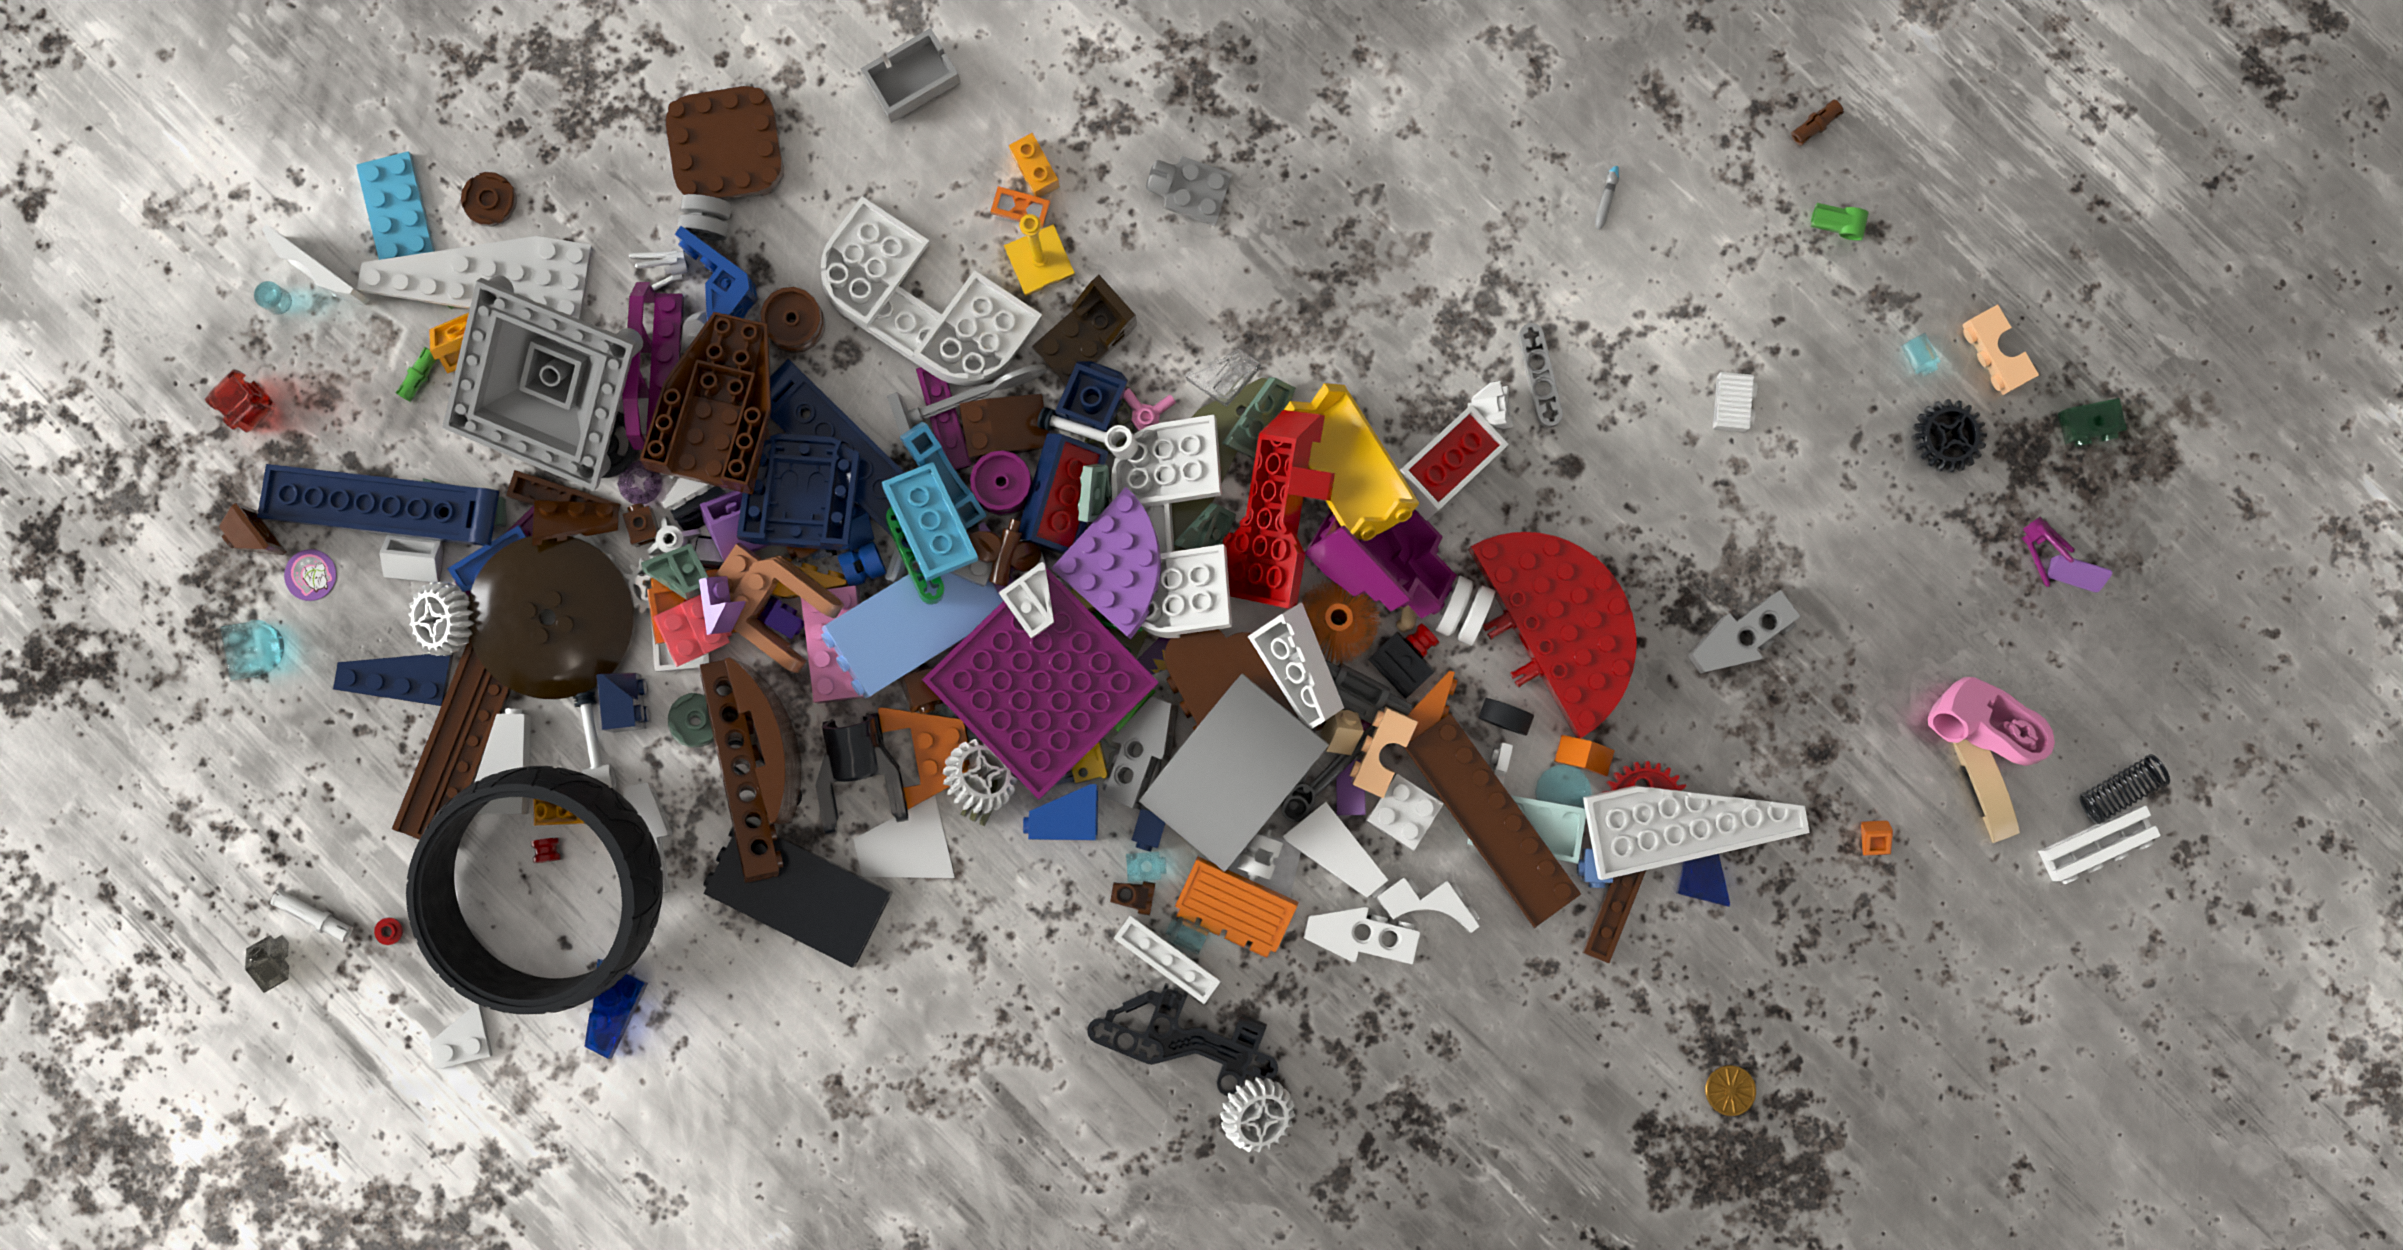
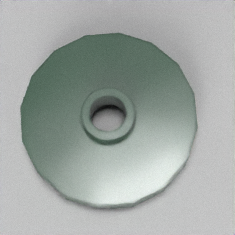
(681, 712)

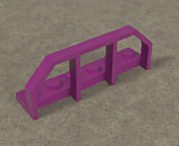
(664, 352)

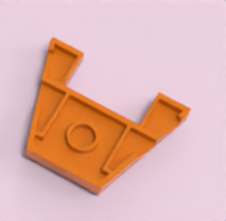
(933, 742)

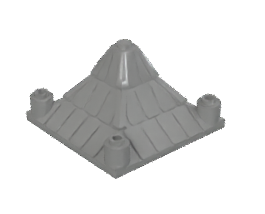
(539, 383)

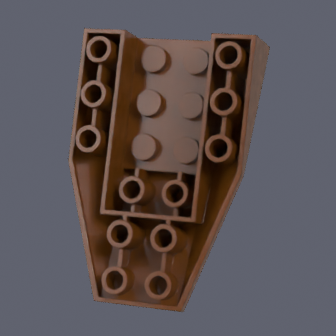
(714, 407)

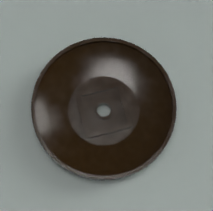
(589, 607)

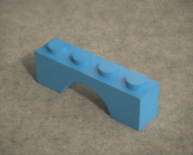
(926, 449)

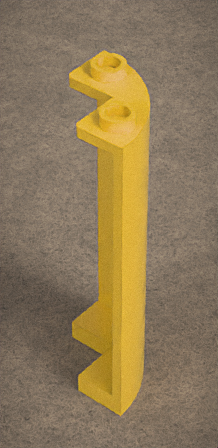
(1367, 485)

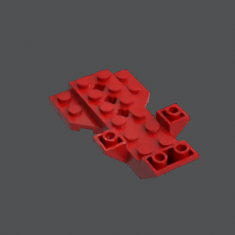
(1265, 551)

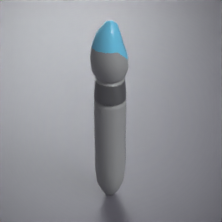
(1606, 200)

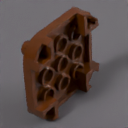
(724, 143)

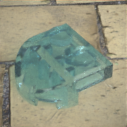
(251, 649)

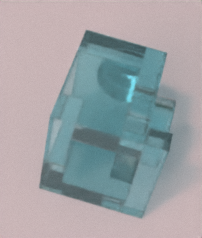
(1134, 869)

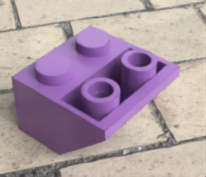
(722, 521)

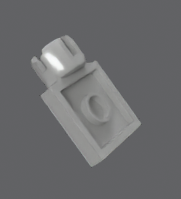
(1190, 188)

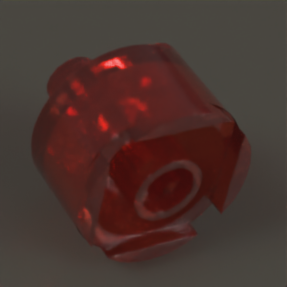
(240, 401)

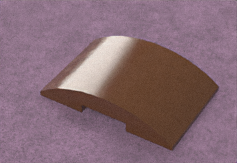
(781, 774)

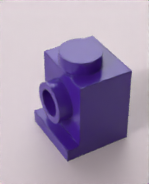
(781, 618)

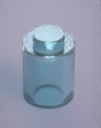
(272, 297)
(1921, 355)
(1187, 934)

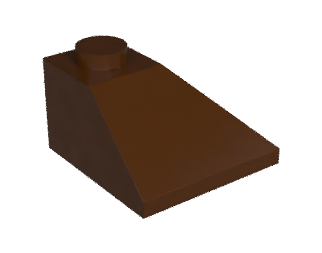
(248, 532)

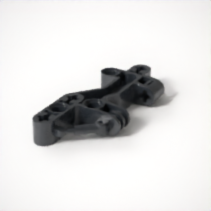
(1177, 1042)

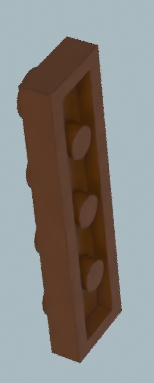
(1612, 916)

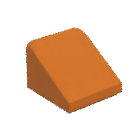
(1876, 837)

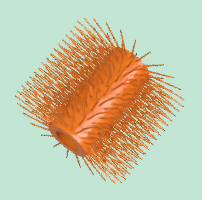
(1346, 614)

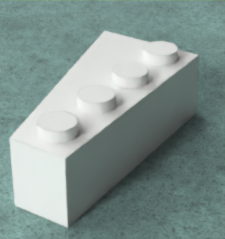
(1298, 665)

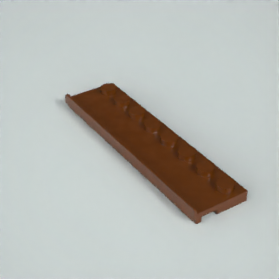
(454, 745)
(1492, 820)

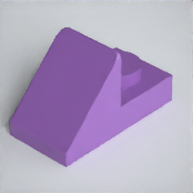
(718, 609)

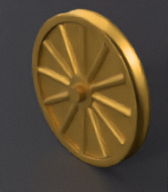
(1730, 1090)

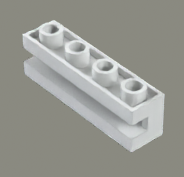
(2098, 844)
(1167, 959)

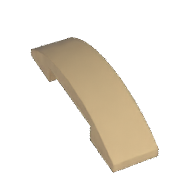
(1990, 790)

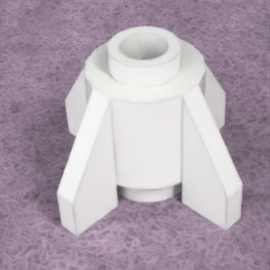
(1494, 405)
(663, 536)

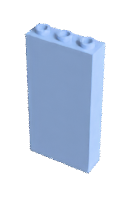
(900, 631)

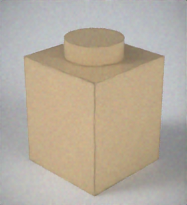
(1342, 732)

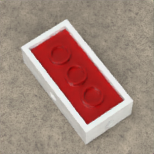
(1452, 460)

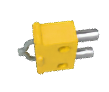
(1094, 762)

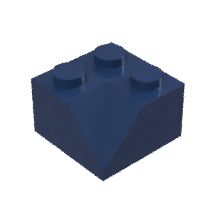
(622, 702)

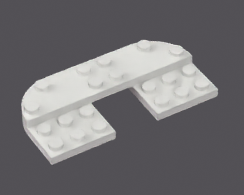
(960, 346)
(1171, 466)

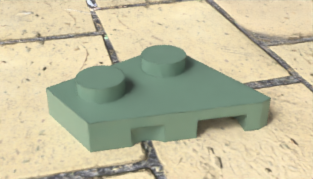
(1094, 492)
(677, 571)

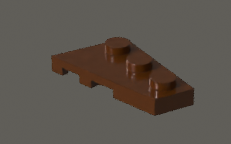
(567, 518)

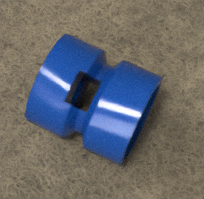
(871, 562)

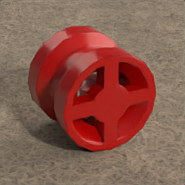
(1422, 640)
(545, 850)

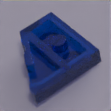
(1704, 880)

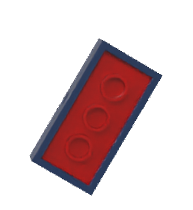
(1053, 499)

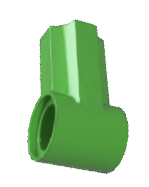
(1847, 222)

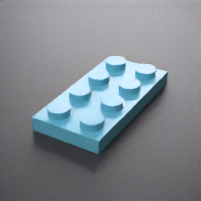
(395, 206)
(929, 521)

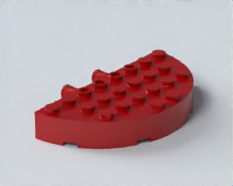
(1567, 619)

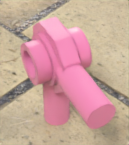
(1144, 414)

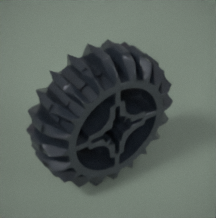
(1963, 418)

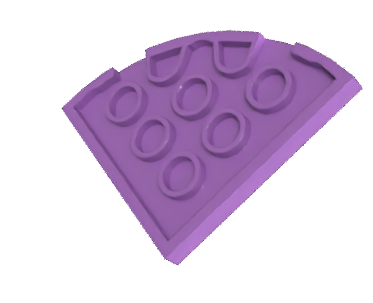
(1116, 563)

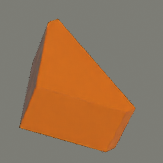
(1584, 755)

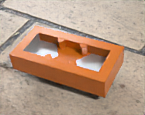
(1015, 205)

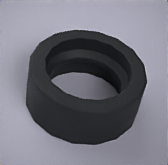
(1506, 716)

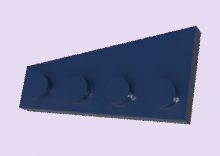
(401, 678)

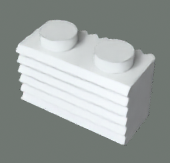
(1734, 402)

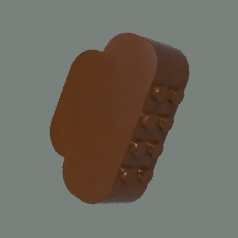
(1208, 664)

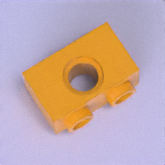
(1034, 166)

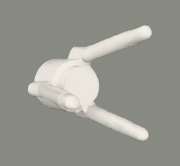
(673, 262)

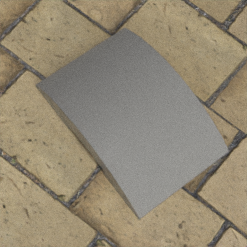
(1233, 772)

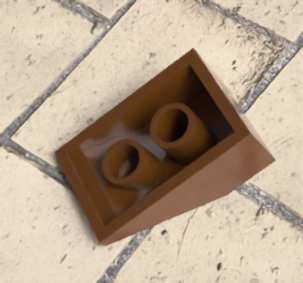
(1003, 425)

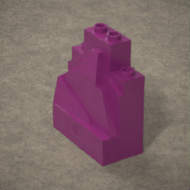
(1391, 568)

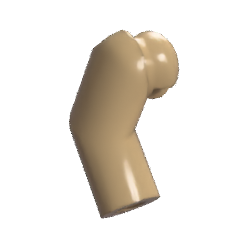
(1407, 620)

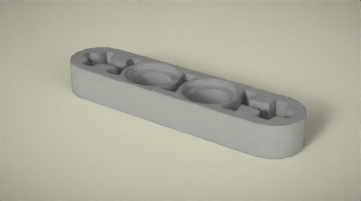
(1535, 376)

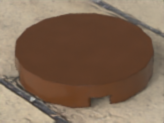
(488, 199)

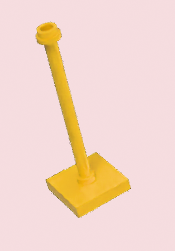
(1038, 256)

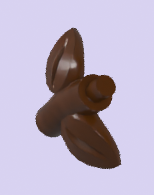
(1005, 552)

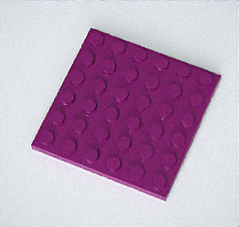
(1044, 696)

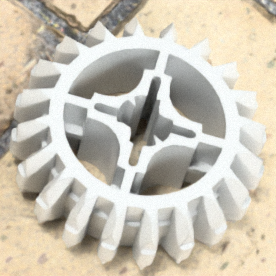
(440, 618)
(970, 787)
(1250, 1108)

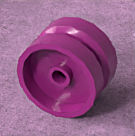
(994, 468)

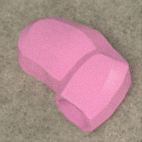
(1991, 721)

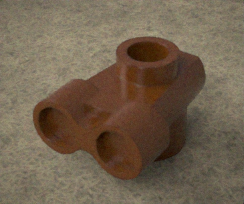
(1140, 898)

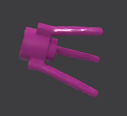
(2040, 531)

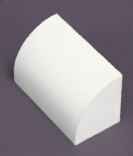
(411, 558)

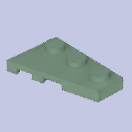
(1262, 410)

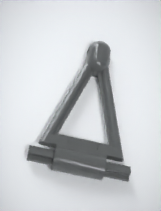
(1358, 695)

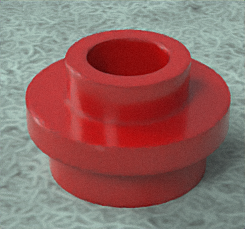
(397, 931)

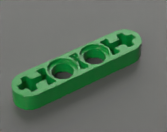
(909, 559)

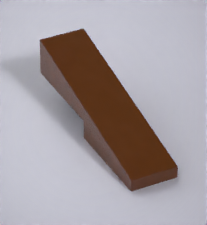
(530, 488)

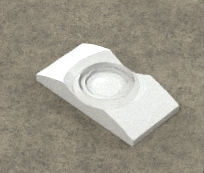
(312, 268)

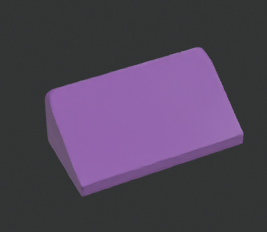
(2078, 573)
(1349, 797)

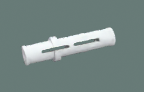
(320, 920)

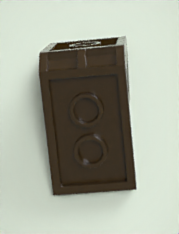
(1089, 331)

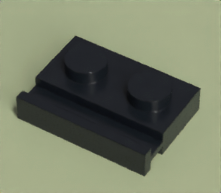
(689, 514)
(1401, 665)

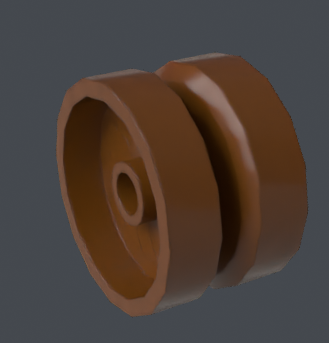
(793, 304)

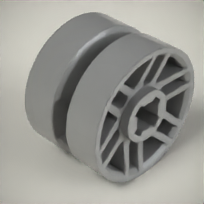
(705, 216)

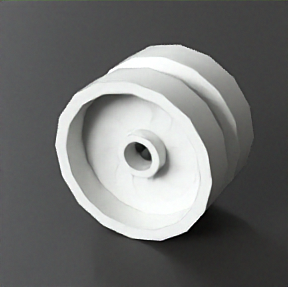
(1463, 610)

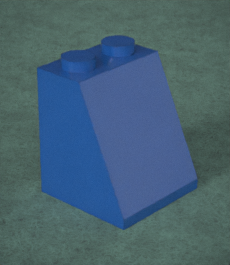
(1066, 817)

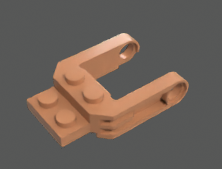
(754, 581)

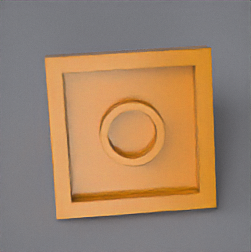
(447, 341)

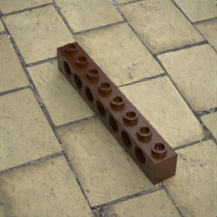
(753, 866)

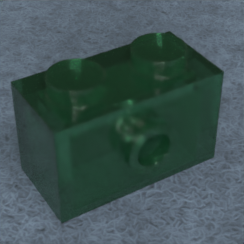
(2092, 421)

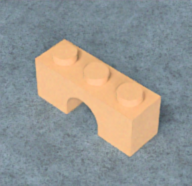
(2005, 371)
(1390, 728)

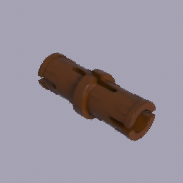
(1817, 122)

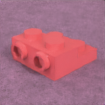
(686, 633)

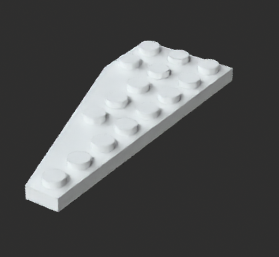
(537, 267)
(1661, 827)

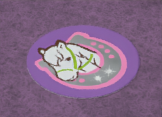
(310, 575)

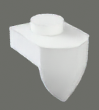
(692, 327)

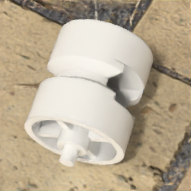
(1260, 856)

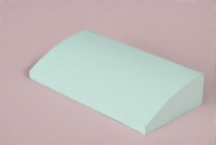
(1557, 825)

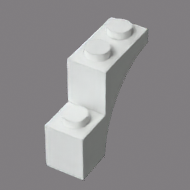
(1403, 898)

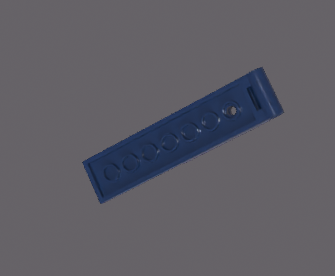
(793, 395)
(379, 505)

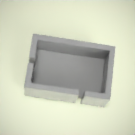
(914, 75)

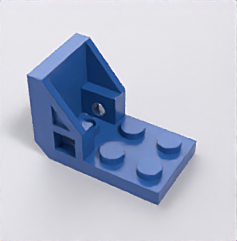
(720, 298)

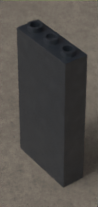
(806, 900)

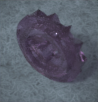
(636, 495)

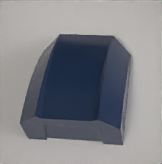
(1092, 395)

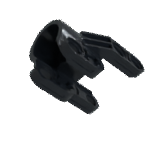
(854, 755)

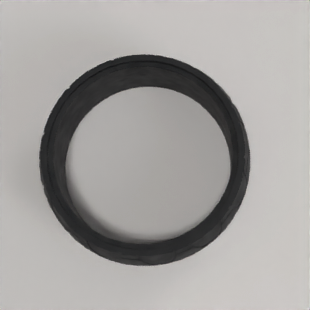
(448, 940)

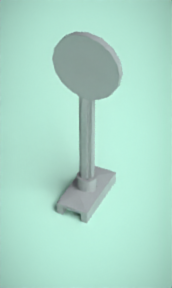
(908, 419)

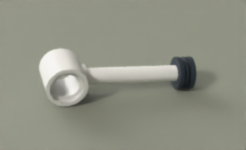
(1048, 419)
(604, 773)

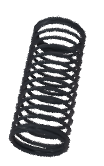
(2099, 816)

